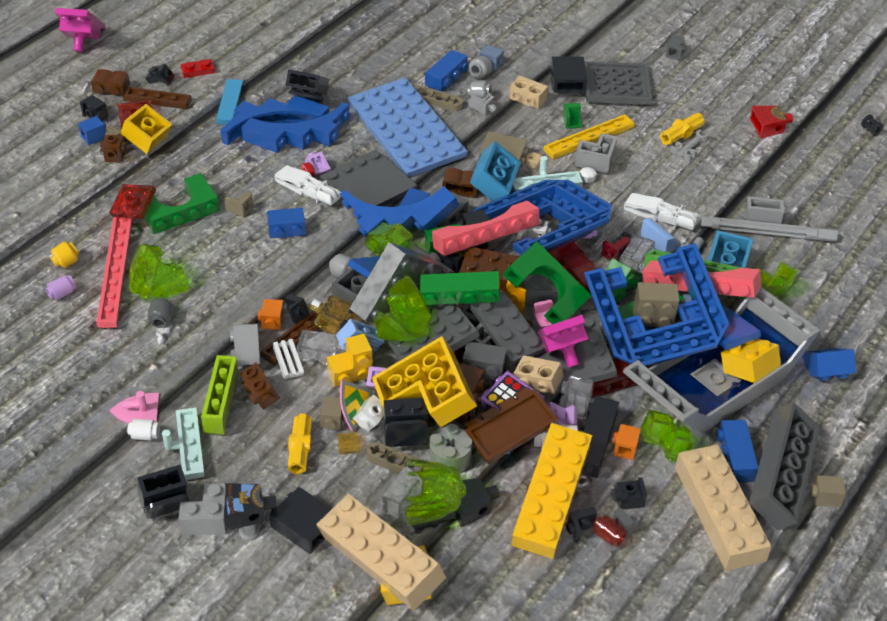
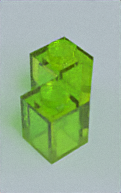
(384, 233)
(779, 280)
(661, 430)

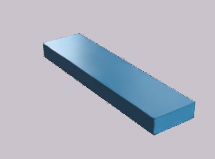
(229, 101)

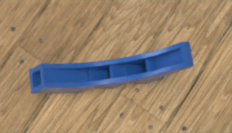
(274, 111)
(298, 134)
(423, 214)

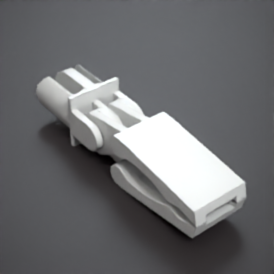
(304, 183)
(661, 211)

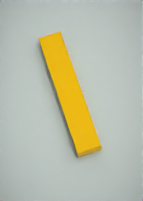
(570, 143)

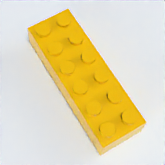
(551, 491)

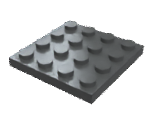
(446, 322)

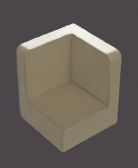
(239, 206)

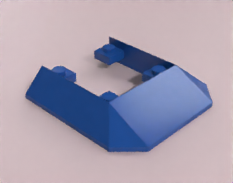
(565, 201)
(701, 318)

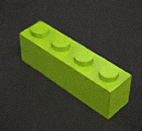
(220, 395)

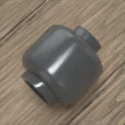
(160, 313)

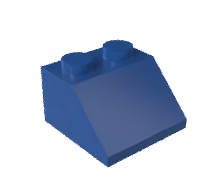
(830, 363)

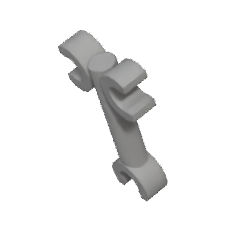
(687, 150)

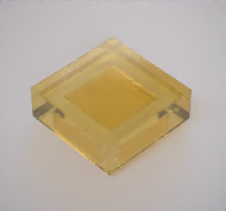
(348, 443)

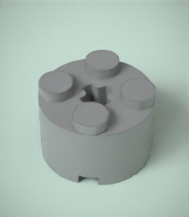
(451, 447)

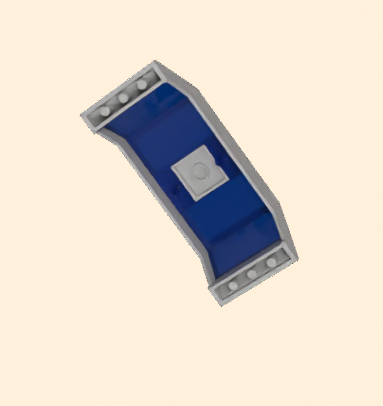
(698, 387)

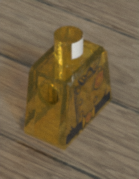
(332, 315)

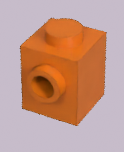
(271, 314)
(626, 441)

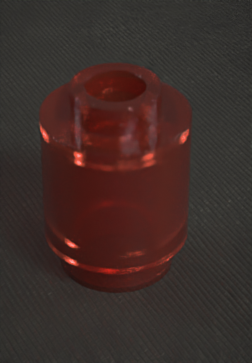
(609, 531)

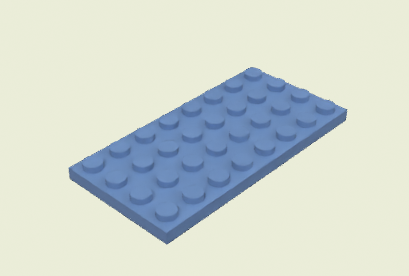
(407, 127)

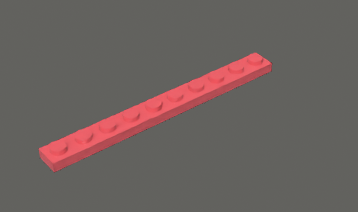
(114, 273)

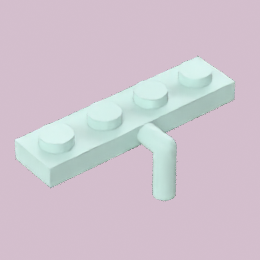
(522, 182)
(188, 443)

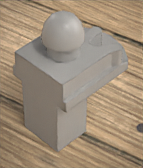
(483, 105)

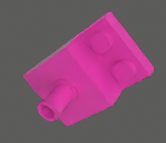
(79, 25)
(564, 337)

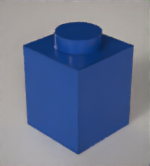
(92, 130)

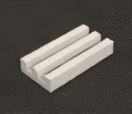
(276, 346)

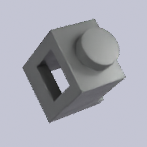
(675, 47)

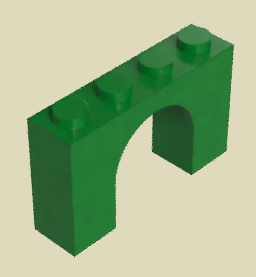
(202, 203)
(539, 262)

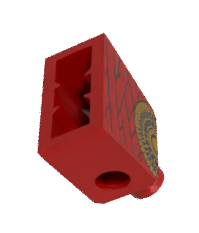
(769, 120)

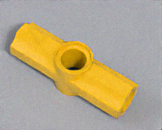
(682, 128)
(300, 444)

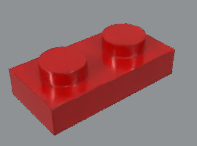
(197, 68)

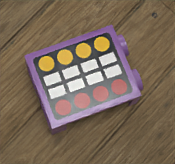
(504, 387)

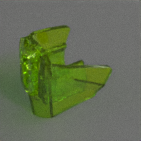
(152, 277)
(407, 314)
(437, 492)

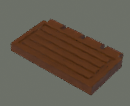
(511, 425)

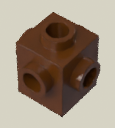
(113, 148)

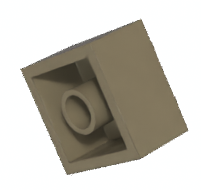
(656, 303)

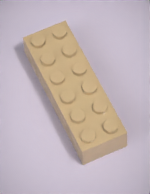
(722, 508)
(381, 551)

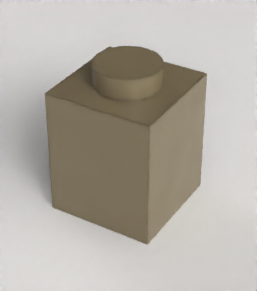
(331, 413)
(828, 491)

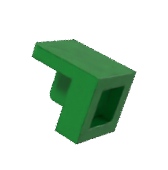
(571, 115)

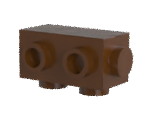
(259, 386)

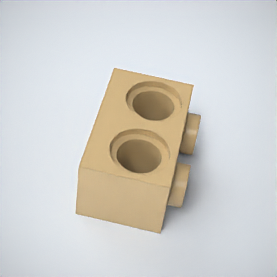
(528, 92)
(540, 373)

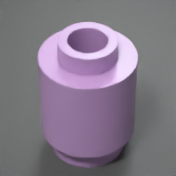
(60, 287)

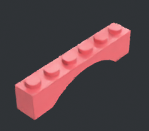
(457, 238)
(736, 282)

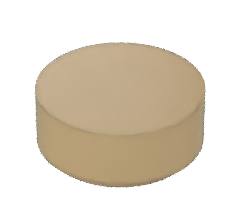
(533, 160)

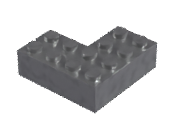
(391, 267)

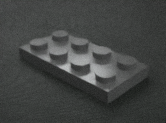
(508, 328)

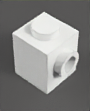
(369, 413)

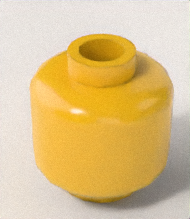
(64, 254)

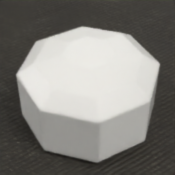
(588, 174)

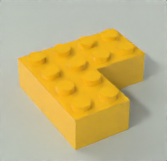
(430, 375)

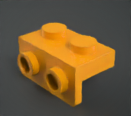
(517, 296)

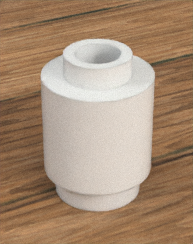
(143, 429)

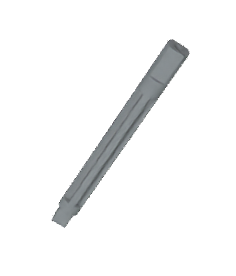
(770, 228)

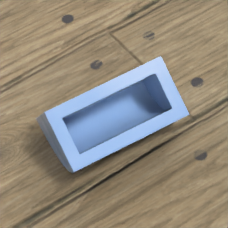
(663, 240)

